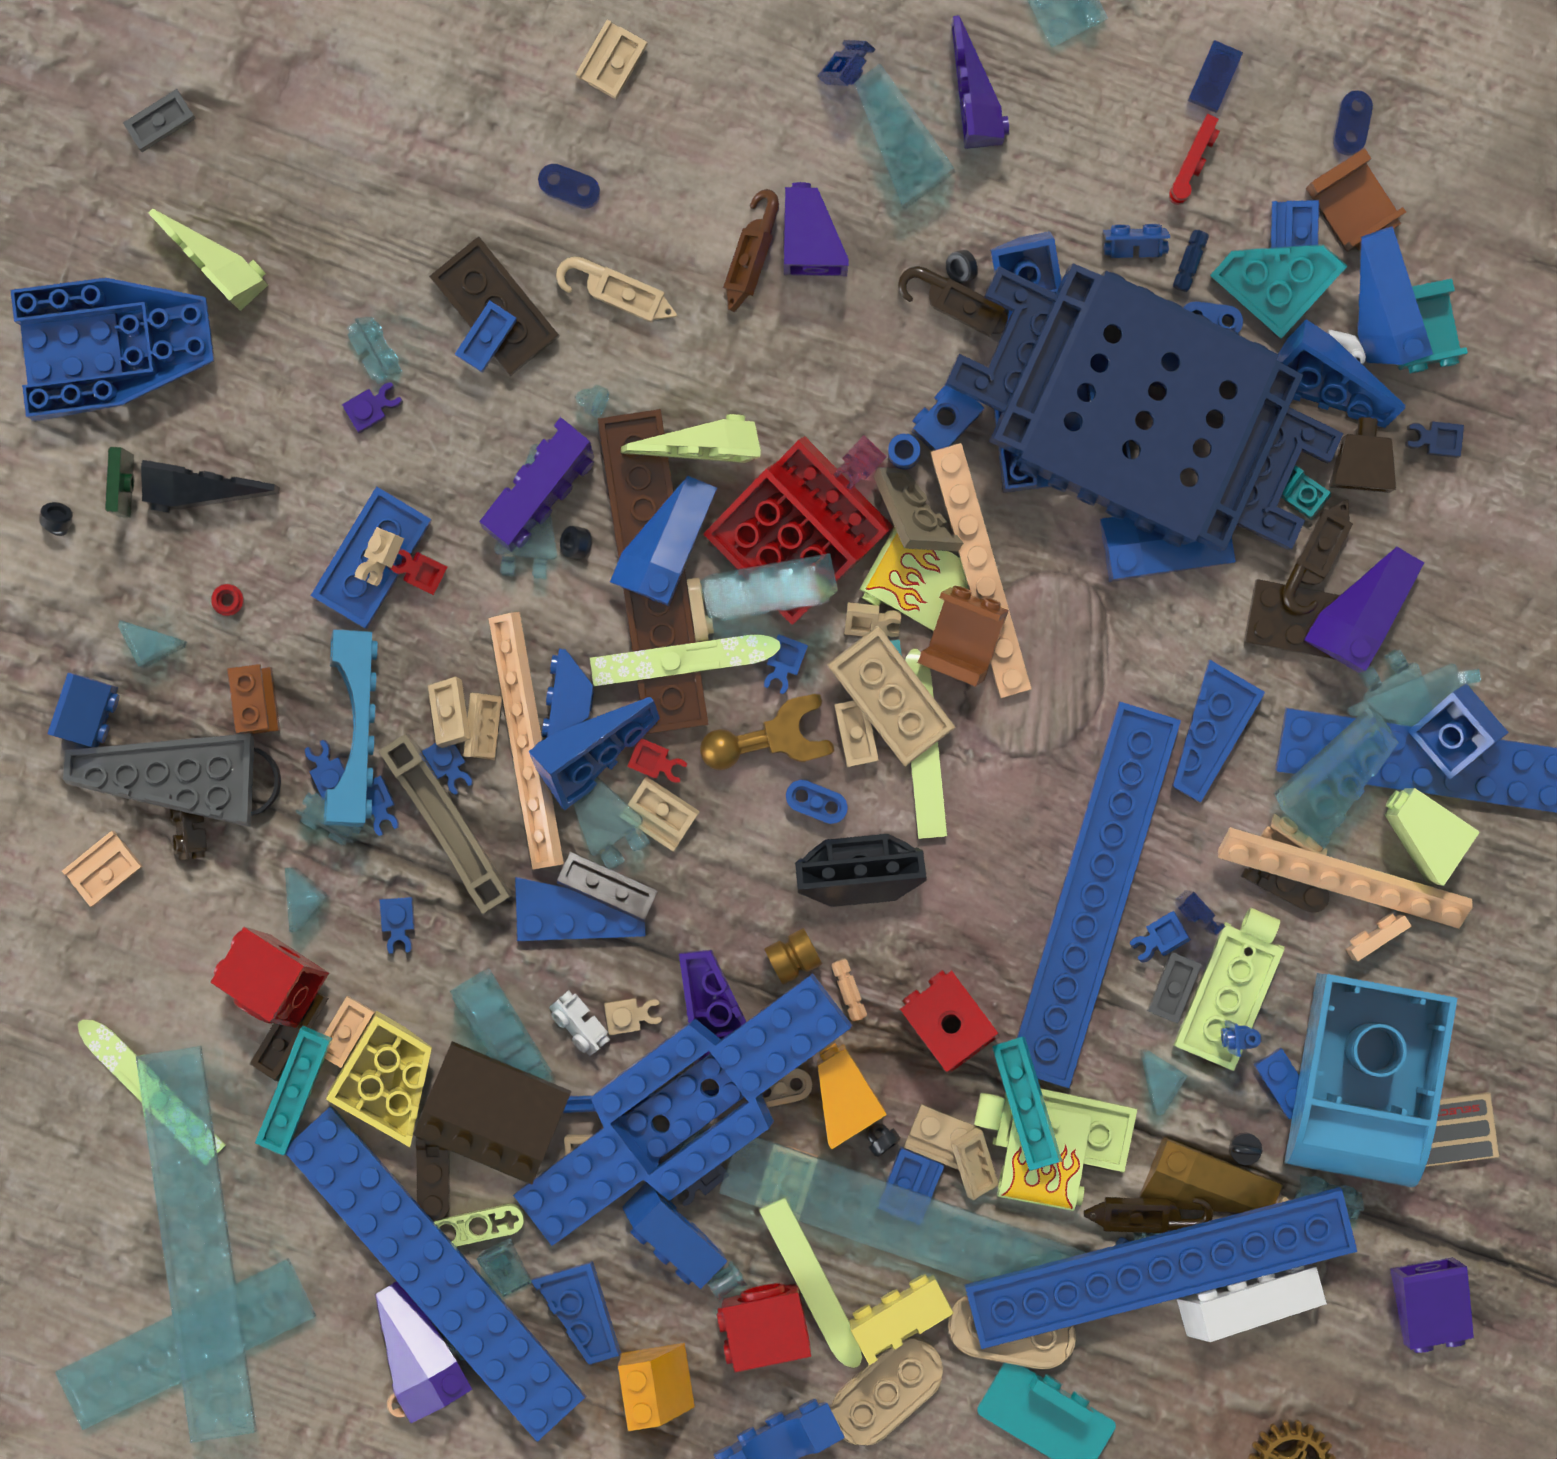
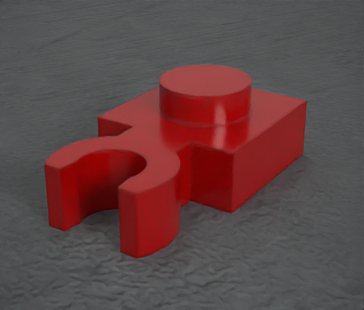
(421, 571)
(651, 759)

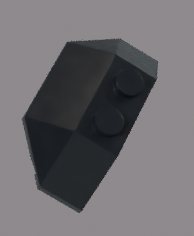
(860, 870)

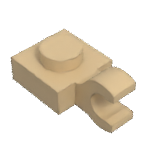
(381, 552)

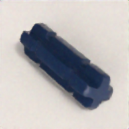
(1190, 260)

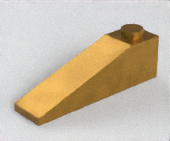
(1186, 1173)

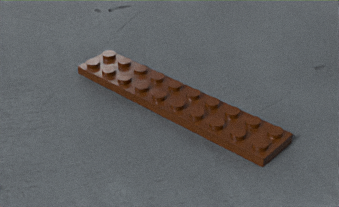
(636, 492)

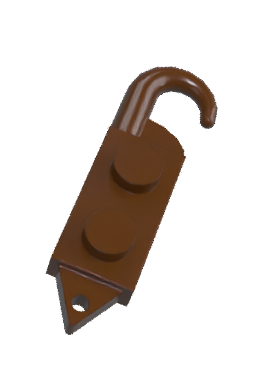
(751, 252)

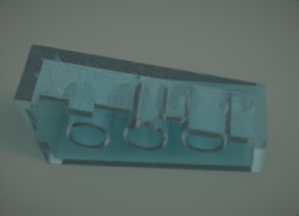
(905, 143)
(770, 587)

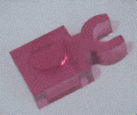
(860, 461)

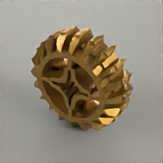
(1297, 1450)

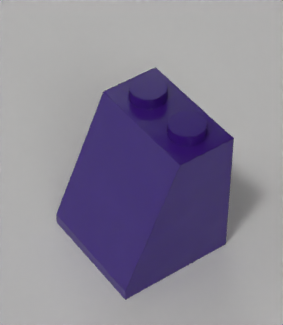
(810, 235)
(1433, 1304)

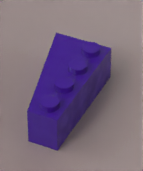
(539, 486)

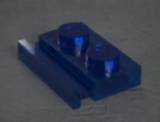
(846, 65)
(1197, 911)

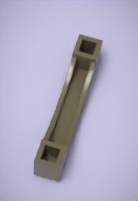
(446, 823)

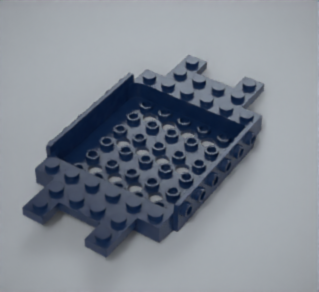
(1048, 357)

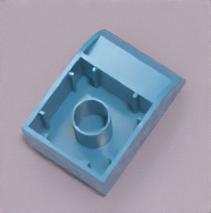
(1370, 1080)

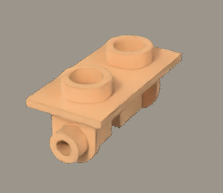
(1287, 832)

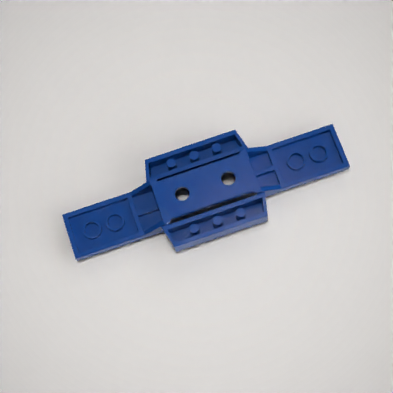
(630, 1146)

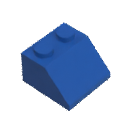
(84, 710)
(1458, 731)

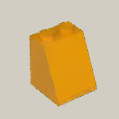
(846, 1095)
(655, 1385)

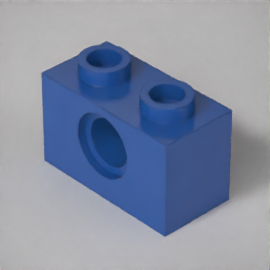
(938, 436)

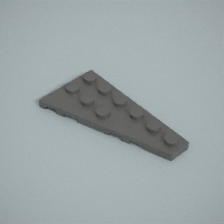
(186, 775)

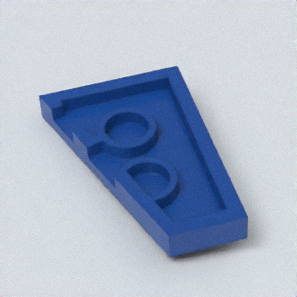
(581, 1307)

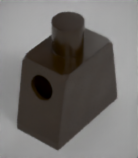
(1365, 460)

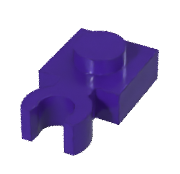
(366, 408)

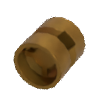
(793, 956)

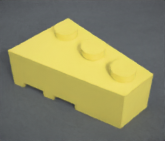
(899, 1316)

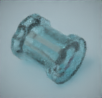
(726, 1281)

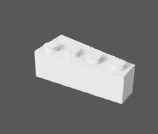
(1251, 1303)

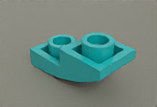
(1305, 493)

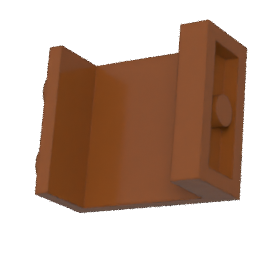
(1354, 201)
(964, 636)
(253, 699)

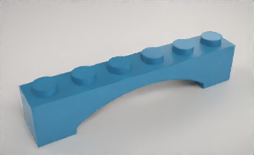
(352, 656)

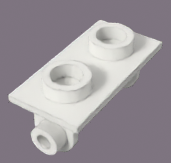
(584, 1033)

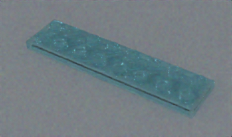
(149, 1358)

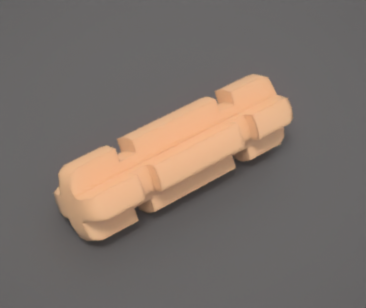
(849, 990)

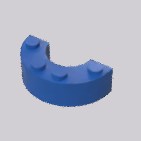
(787, 1436)

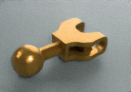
(722, 749)

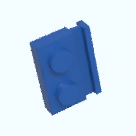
(1295, 223)
(915, 1172)

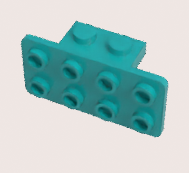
(1045, 1414)

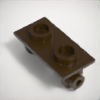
(187, 839)

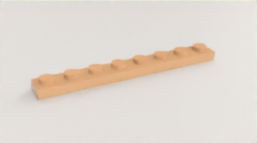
(979, 561)
(524, 735)
(1344, 878)

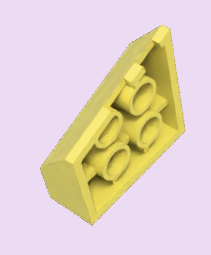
(384, 1078)

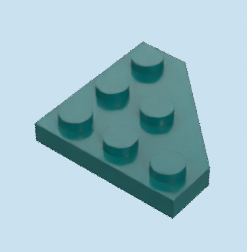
(1279, 281)

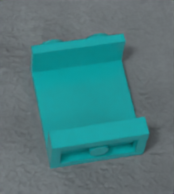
(1440, 326)

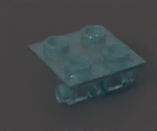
(1066, 18)

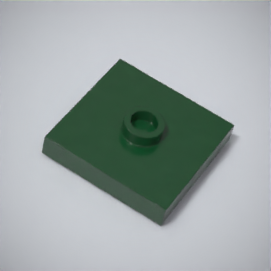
(119, 482)

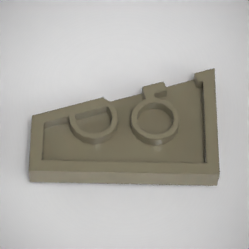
(911, 515)

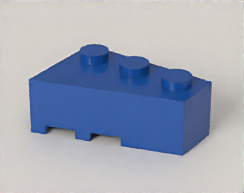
(673, 1236)

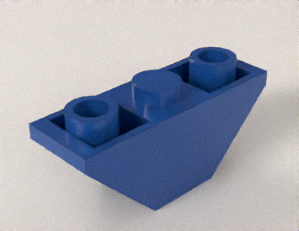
(570, 697)

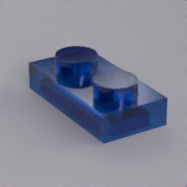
(1215, 76)

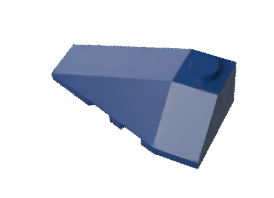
(1031, 258)
(1388, 311)
(1336, 377)
(662, 548)
(1140, 554)
(578, 754)

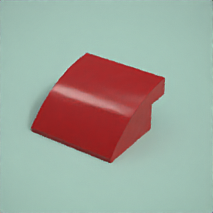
(798, 513)

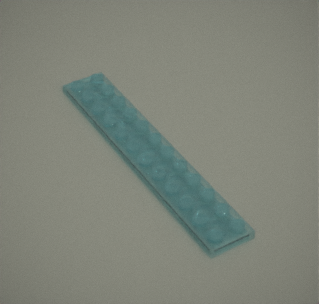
(885, 1214)
(196, 1244)

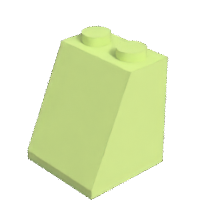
(1429, 834)

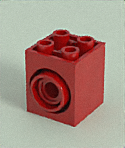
(268, 978)
(940, 1002)
(764, 1326)

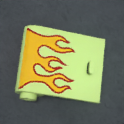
(912, 580)
(1054, 1184)

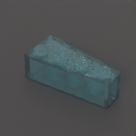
(1337, 776)
(499, 1025)

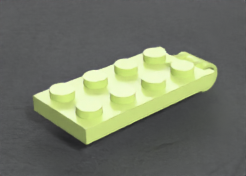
(1231, 986)
(1108, 1133)

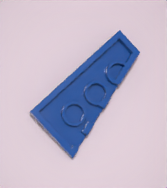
(1216, 724)
(561, 913)

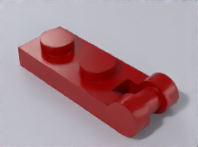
(1194, 162)

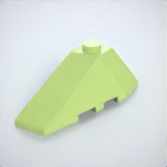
(225, 269)
(719, 440)

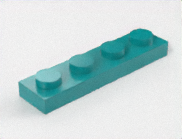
(293, 1090)
(1027, 1103)

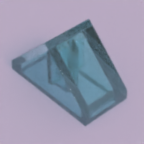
(148, 645)
(303, 898)
(1162, 1081)
(504, 1267)

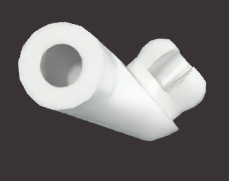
(1350, 343)

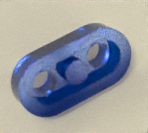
(1352, 121)
(567, 188)

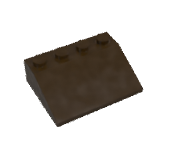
(492, 1112)

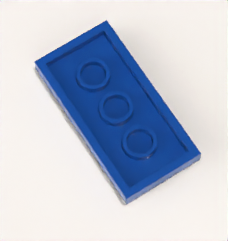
(338, 584)

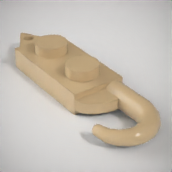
(618, 290)

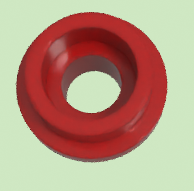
(217, 600)

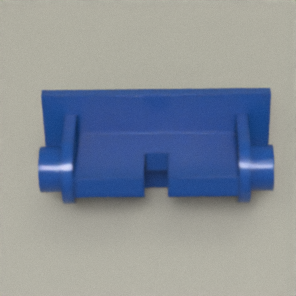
(1148, 239)
(1239, 1037)

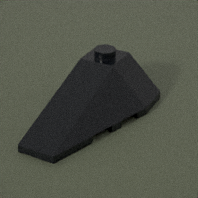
(179, 488)

